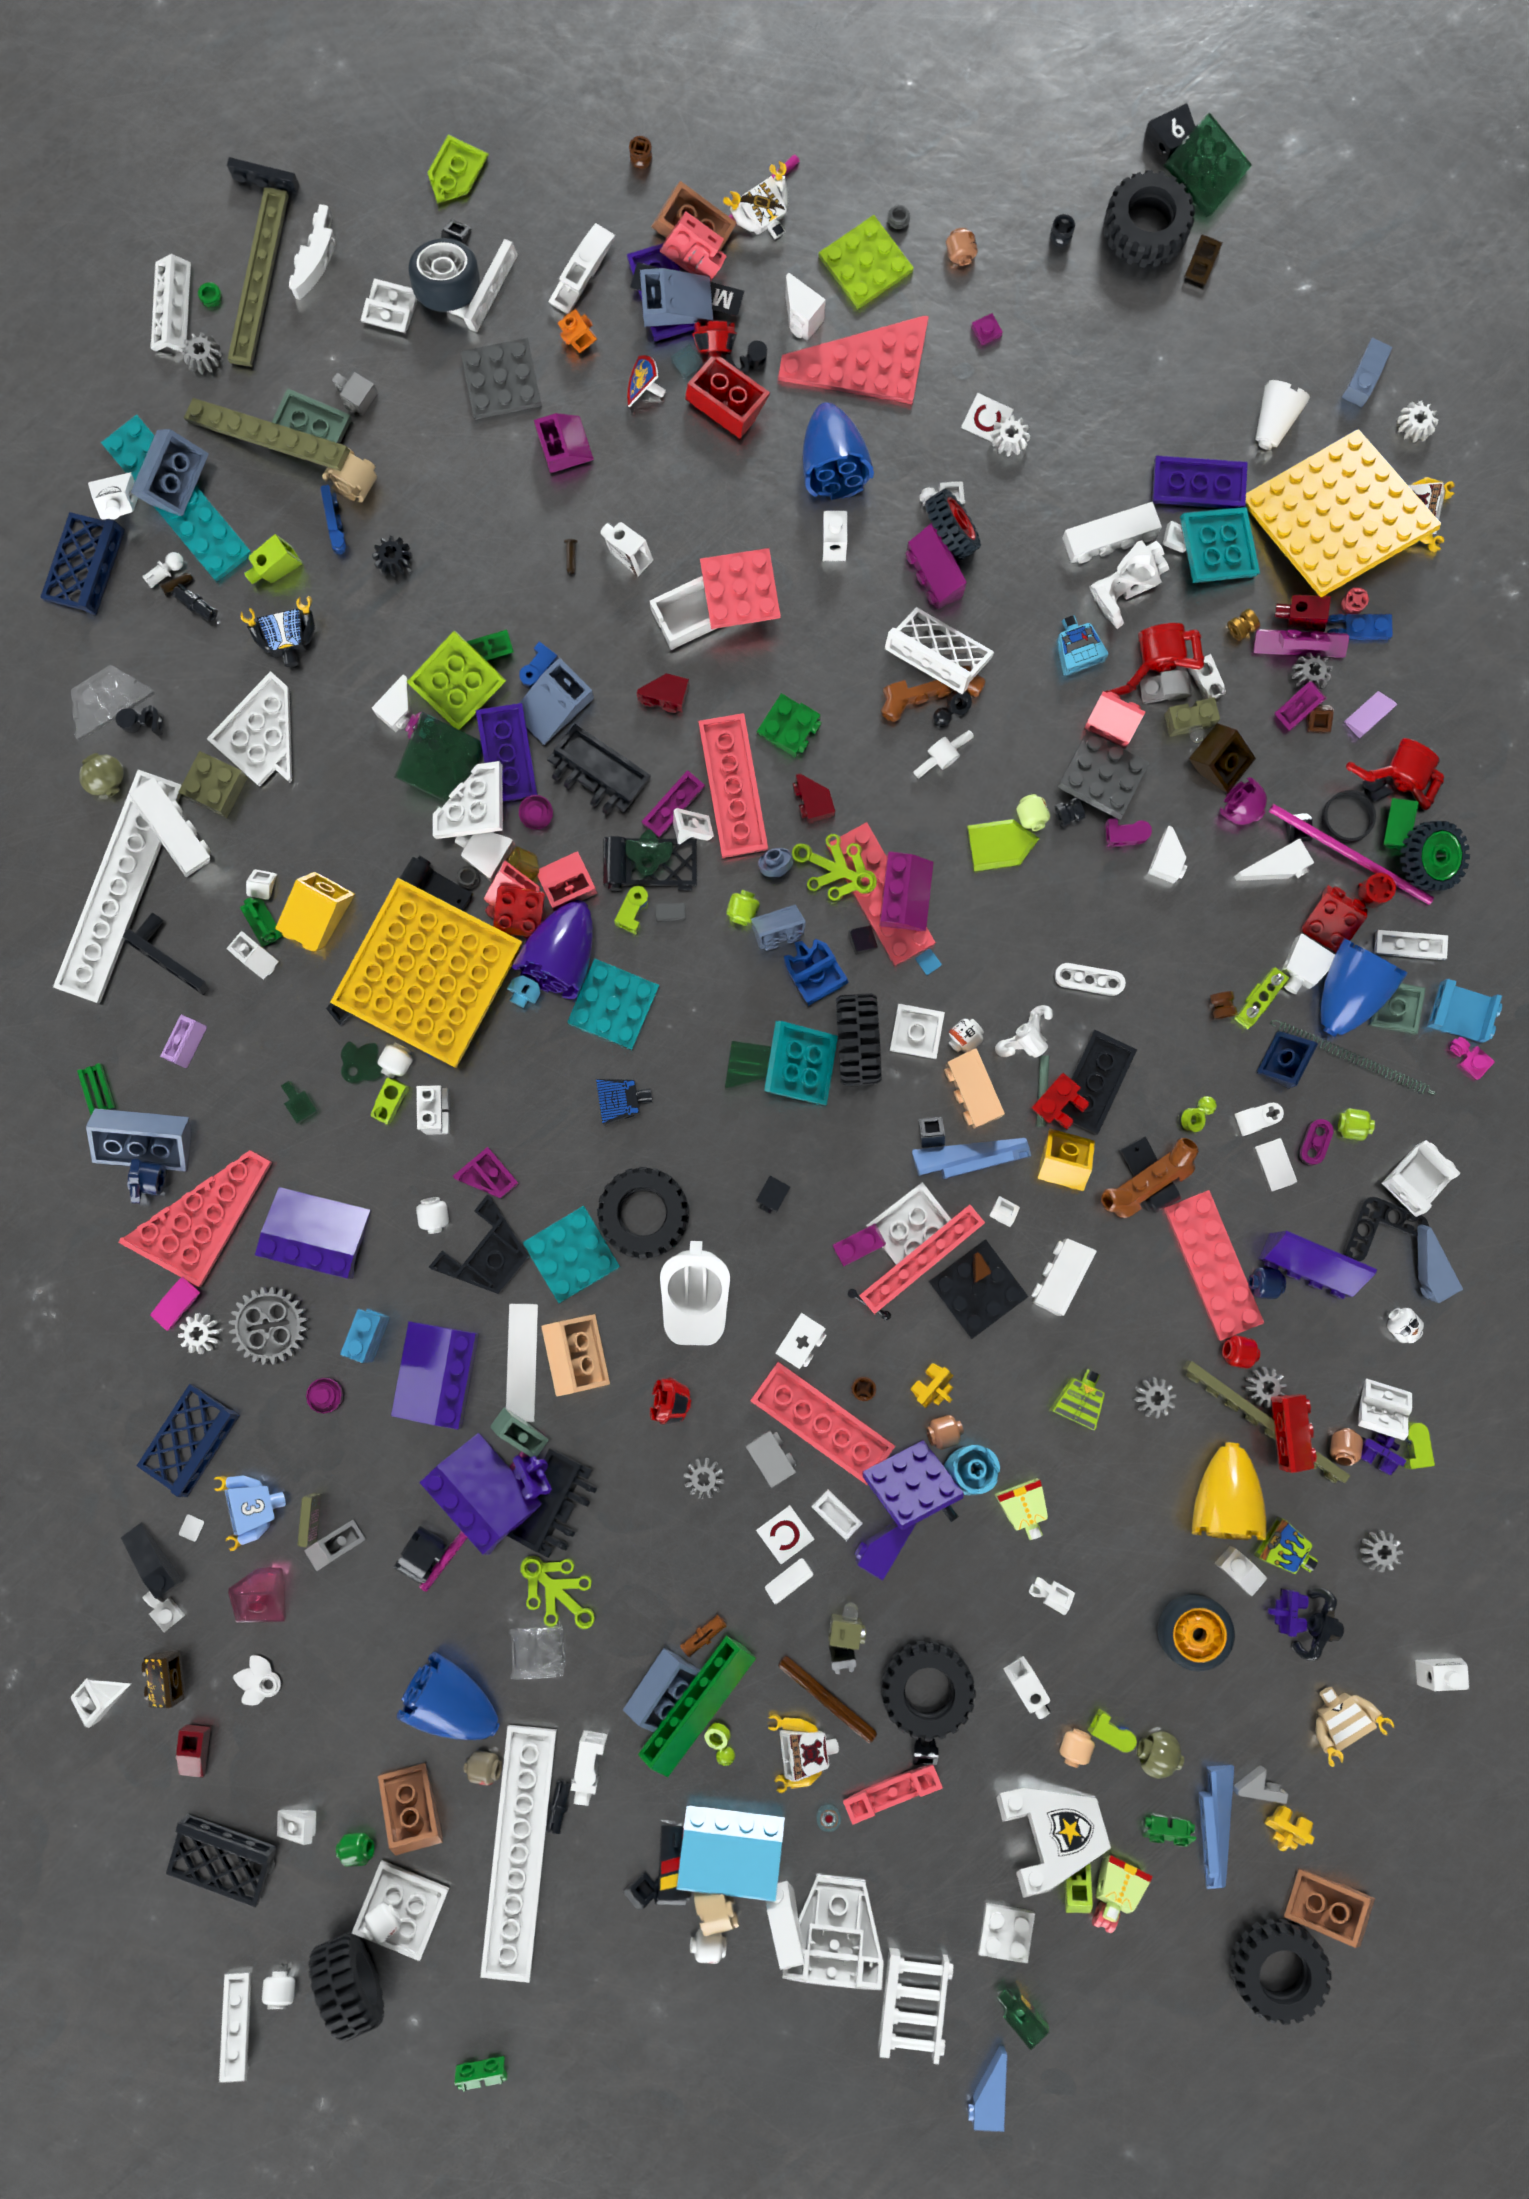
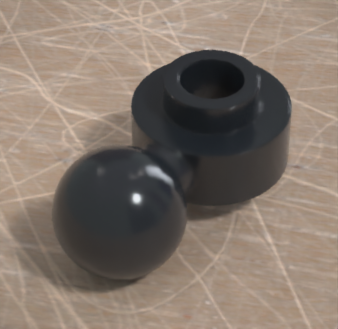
(943, 715)

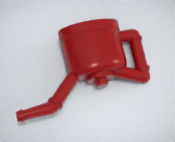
(1163, 650)
(1410, 770)

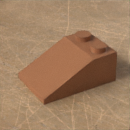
(685, 199)
(409, 1809)
(1329, 1908)

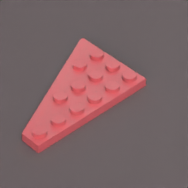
(869, 364)
(197, 1226)

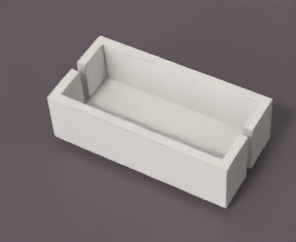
(682, 613)
(169, 826)

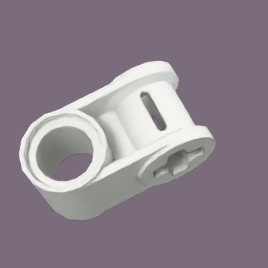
(1256, 1119)

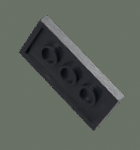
(1100, 1077)

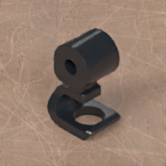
(755, 357)
(131, 721)

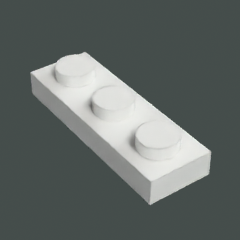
(1411, 944)

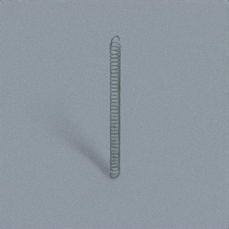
(1355, 1056)

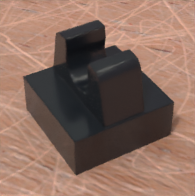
(842, 1658)
(925, 1755)

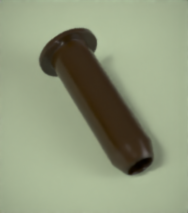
(570, 555)
(183, 579)

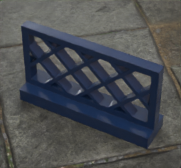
(98, 566)
(201, 1455)

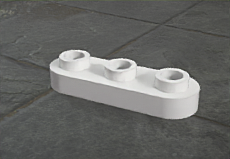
(1100, 979)

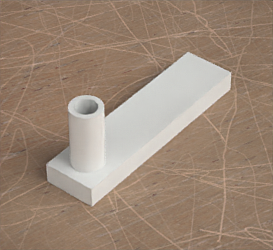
(489, 287)
(235, 2028)

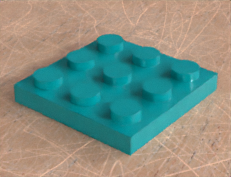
(1219, 545)
(613, 1004)
(801, 1063)
(571, 1254)

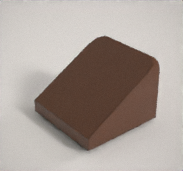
(1320, 719)
(980, 1267)

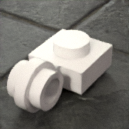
(954, 487)

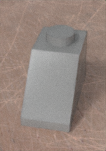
(334, 1545)

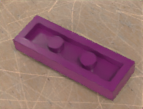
(679, 796)

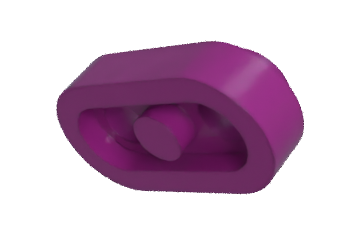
(1317, 1143)

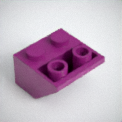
(563, 441)

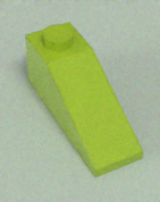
(1079, 1891)

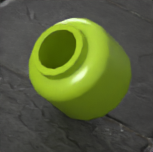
(742, 907)
(1355, 1124)

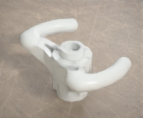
(1027, 1036)

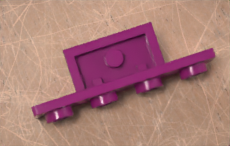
(1300, 643)

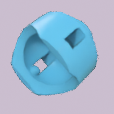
(531, 994)

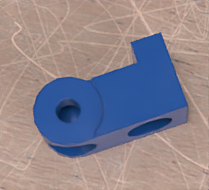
(541, 662)

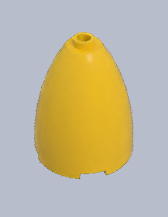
(1230, 1498)

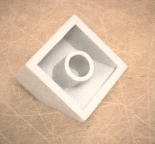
(804, 308)

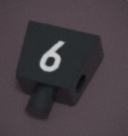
(1170, 130)

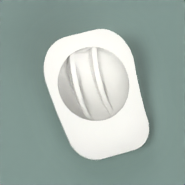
(694, 1296)

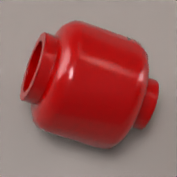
(1241, 1352)

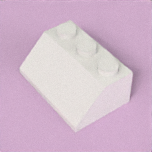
(1063, 1276)

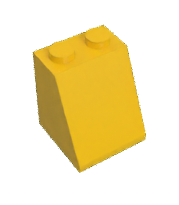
(313, 911)

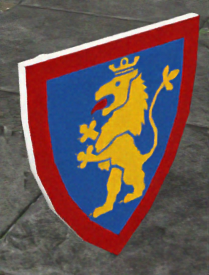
(643, 378)

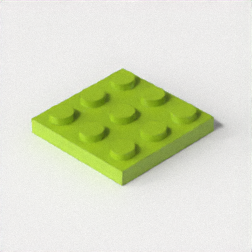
(865, 262)
(456, 680)

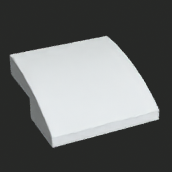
(389, 306)
(1385, 1409)

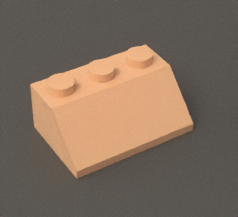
(974, 1089)
(575, 1355)

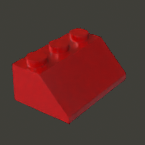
(726, 395)
(1293, 1433)

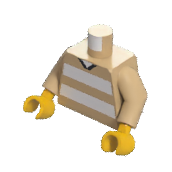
(1345, 1721)

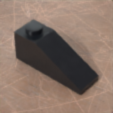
(150, 1562)

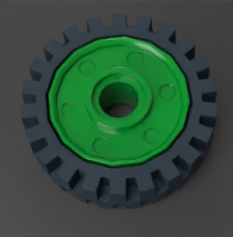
(1435, 855)

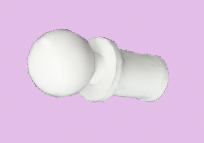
(173, 561)

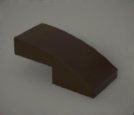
(1203, 259)

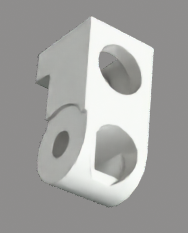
(1208, 679)

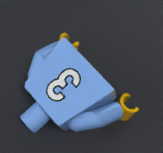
(249, 1507)

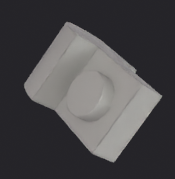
(1168, 685)

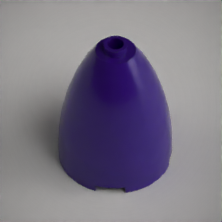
(559, 950)

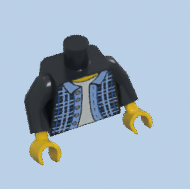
(283, 632)

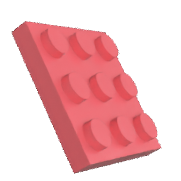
(740, 588)

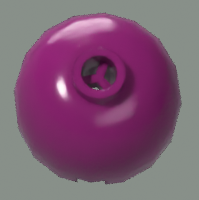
(1245, 803)

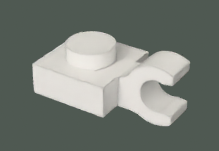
(1055, 1595)
(165, 1612)

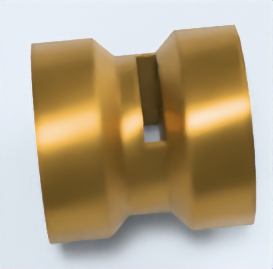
(1244, 624)

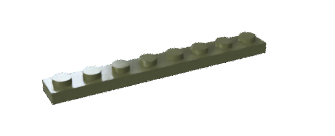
(258, 277)
(267, 434)
(1255, 1416)

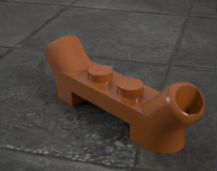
(899, 695)
(1177, 1164)

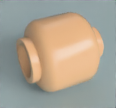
(1077, 1748)

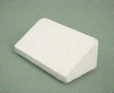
(1276, 1164)
(789, 1581)

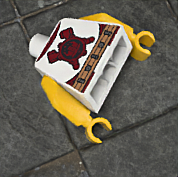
(1432, 494)
(803, 1752)

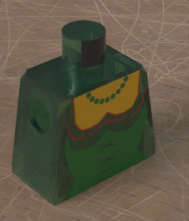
(1030, 2026)

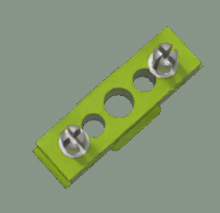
(1248, 1014)

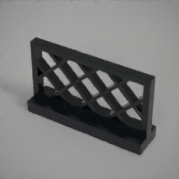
(221, 1839)

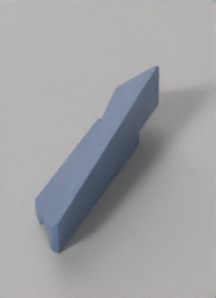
(966, 1158)
(1215, 1823)

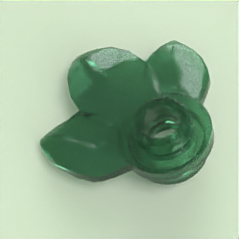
(648, 849)
(361, 1058)

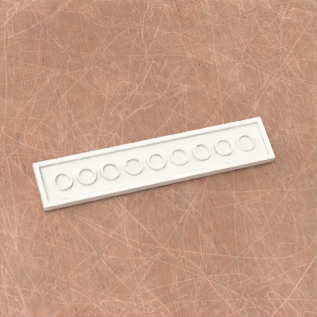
(112, 900)
(518, 1853)

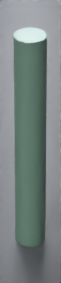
(1043, 1084)

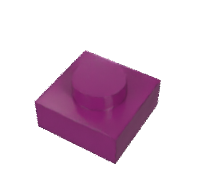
(986, 329)

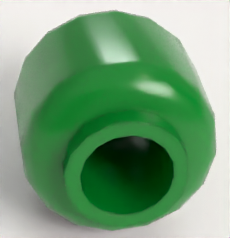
(355, 1849)

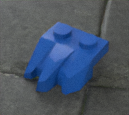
(815, 971)

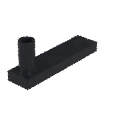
(139, 942)

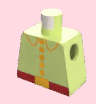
(1025, 1507)
(1120, 1887)

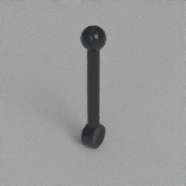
(852, 1293)

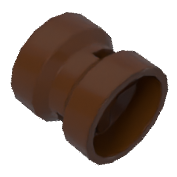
(640, 152)
(1223, 1005)
(863, 1388)

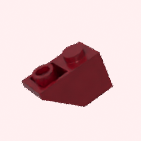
(665, 691)
(815, 799)
(192, 1750)

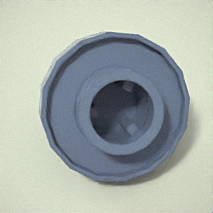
(775, 862)

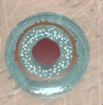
(828, 1818)

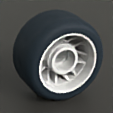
(444, 274)

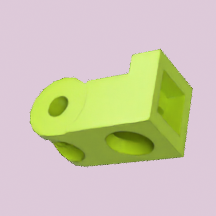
(633, 904)
(389, 1100)
(1419, 1447)
(1118, 1737)

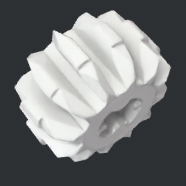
(1425, 425)
(1007, 427)
(202, 1342)

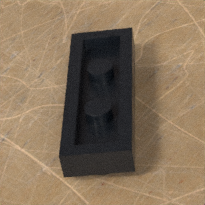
(262, 175)

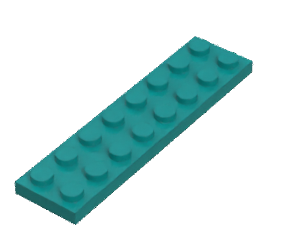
(201, 525)

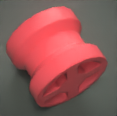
(1359, 597)
(1098, 1919)

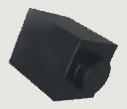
(772, 1195)

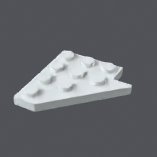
(259, 732)

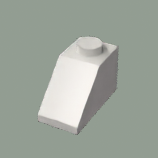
(395, 705)
(1169, 858)
(252, 955)
(1241, 1570)

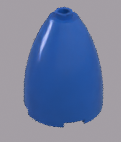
(829, 439)
(1356, 988)
(447, 1703)

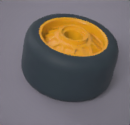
(1177, 1628)

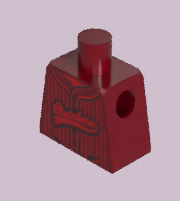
(1305, 612)

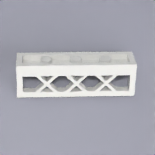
(173, 303)

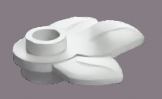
(254, 1680)

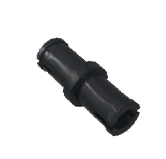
(194, 603)
(558, 1807)

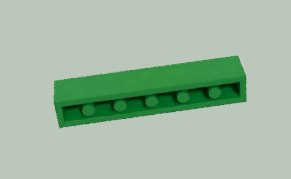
(696, 1706)

